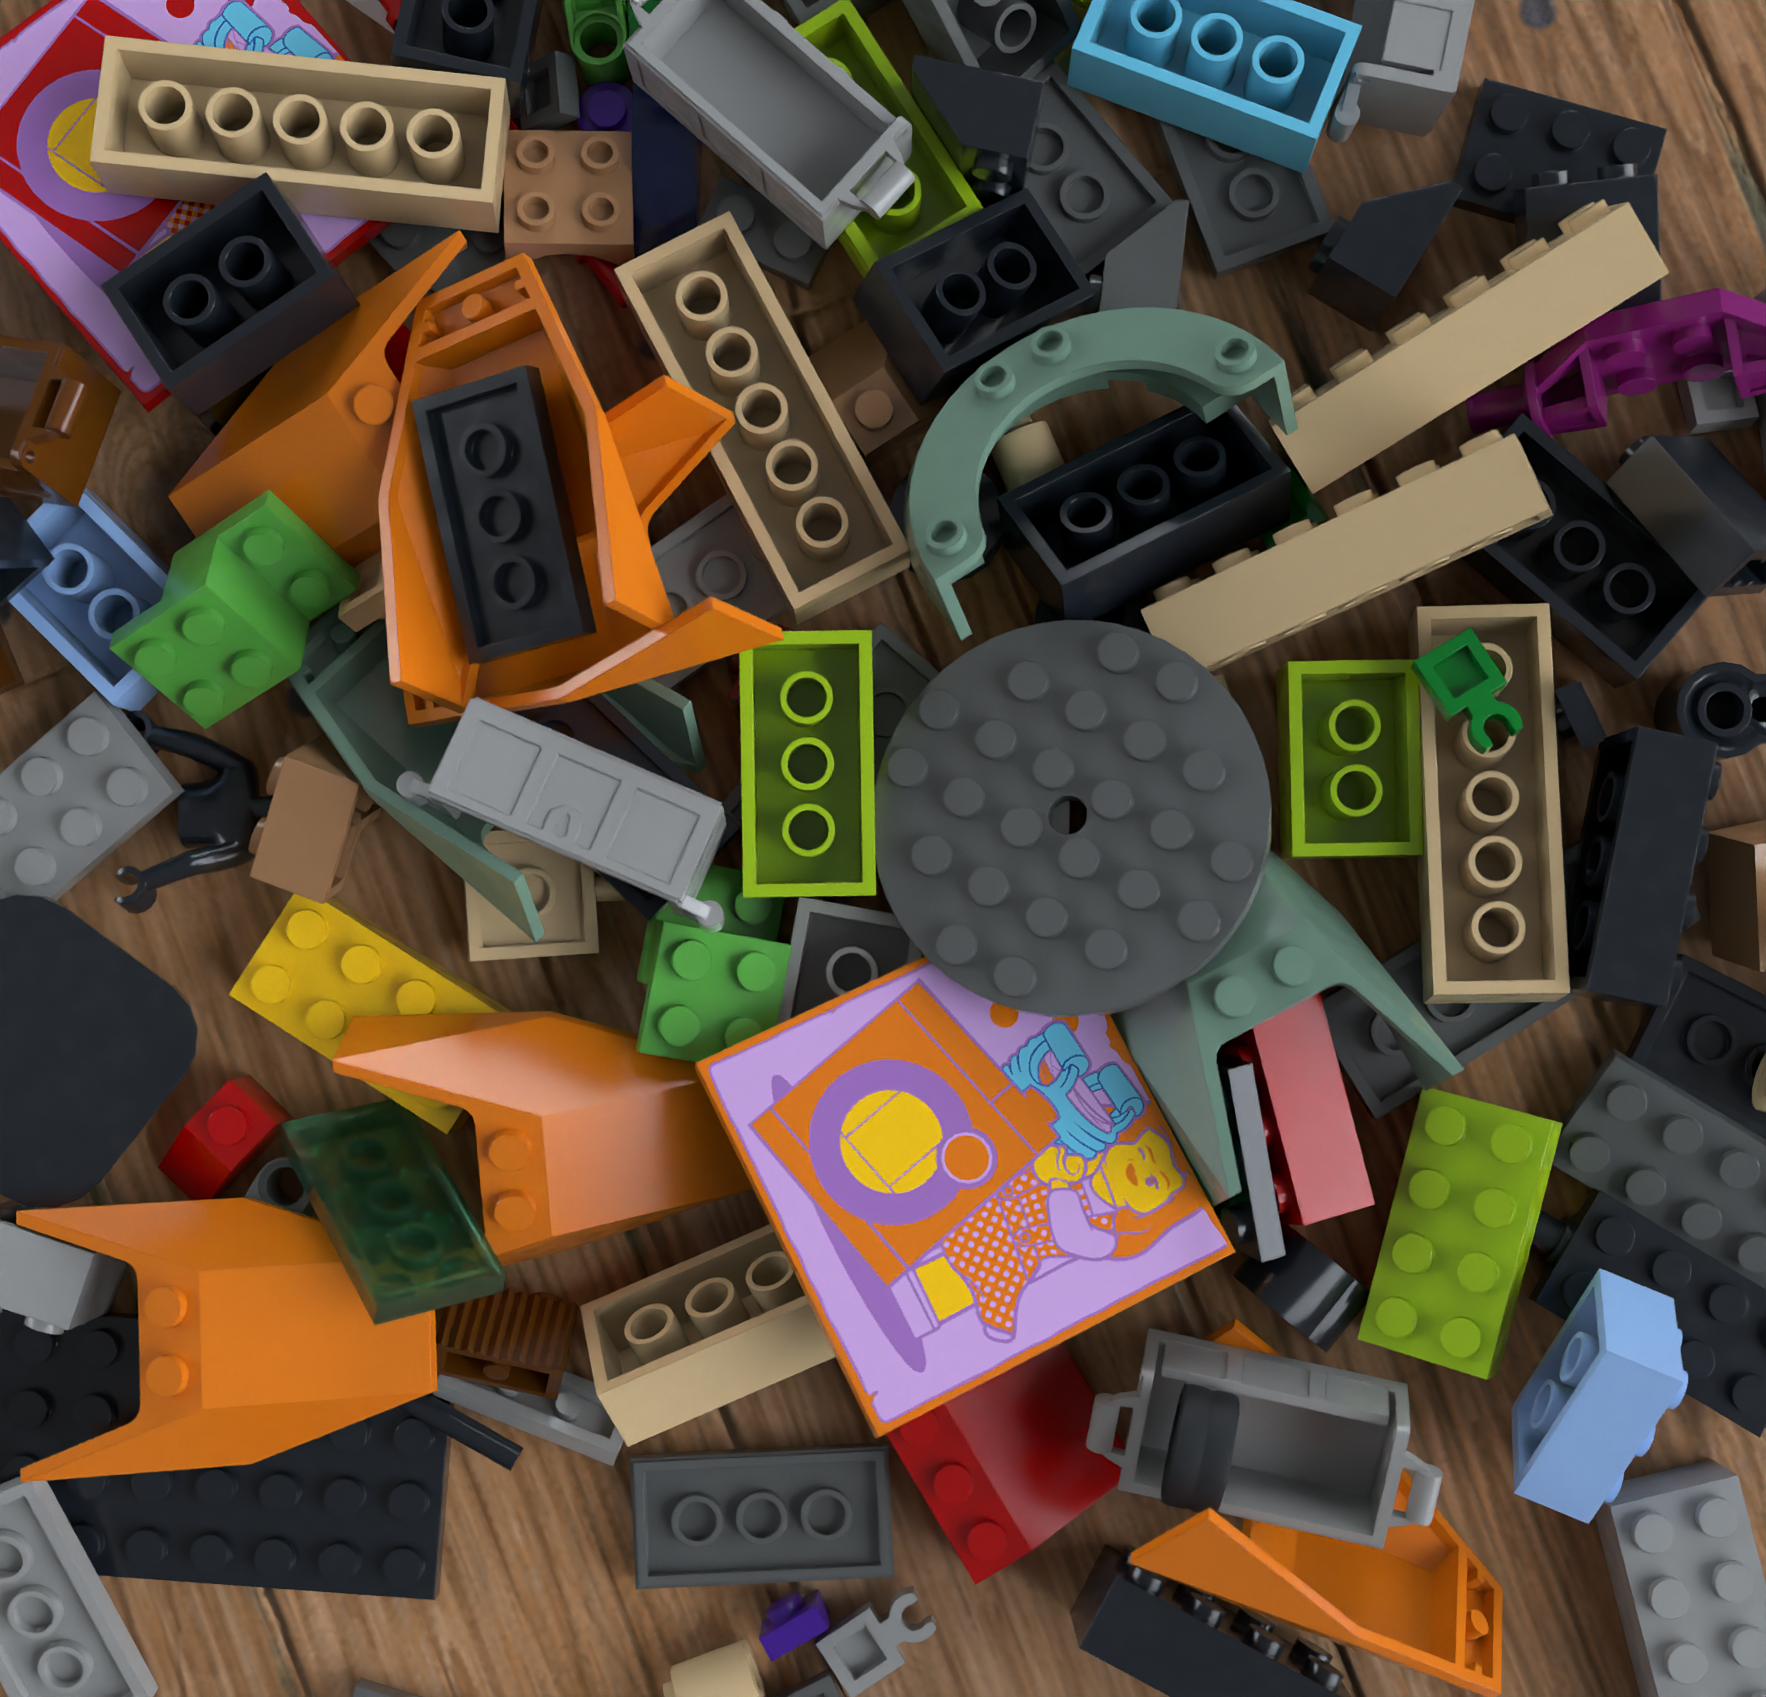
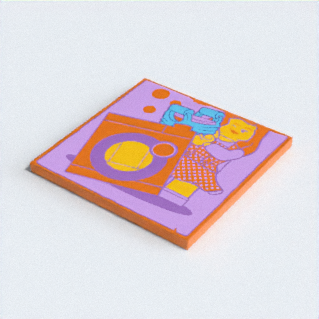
(957, 1180)

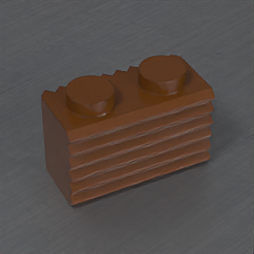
(508, 1341)

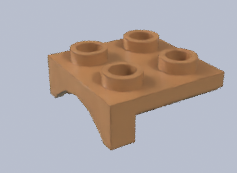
(569, 194)

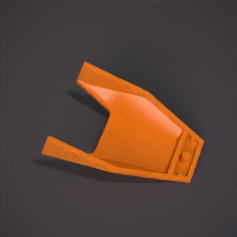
(456, 338)
(319, 423)
(659, 441)
(566, 1119)
(241, 1336)
(1411, 1603)

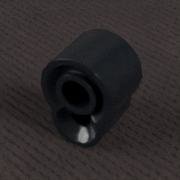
(1716, 705)
(1306, 1289)

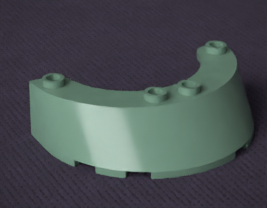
(1170, 350)

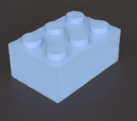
(90, 590)
(1597, 1397)

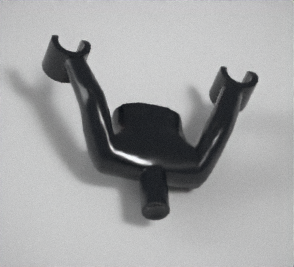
(212, 814)

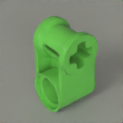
(594, 24)

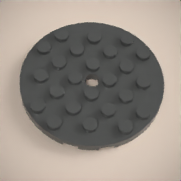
(1167, 837)

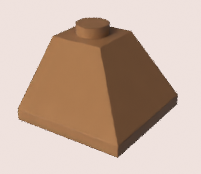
(872, 394)

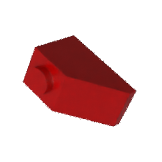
(224, 1139)

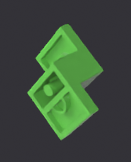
(235, 610)
(712, 986)

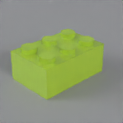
(1349, 759)

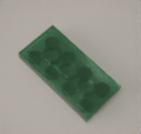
(391, 1210)

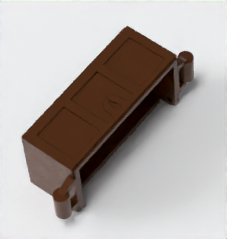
(50, 420)

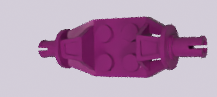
(1631, 355)

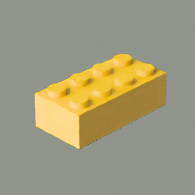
(334, 965)

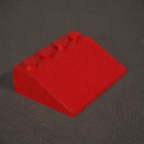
(1008, 1460)

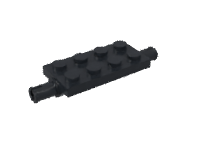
(1714, 1306)

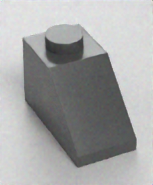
(1145, 265)

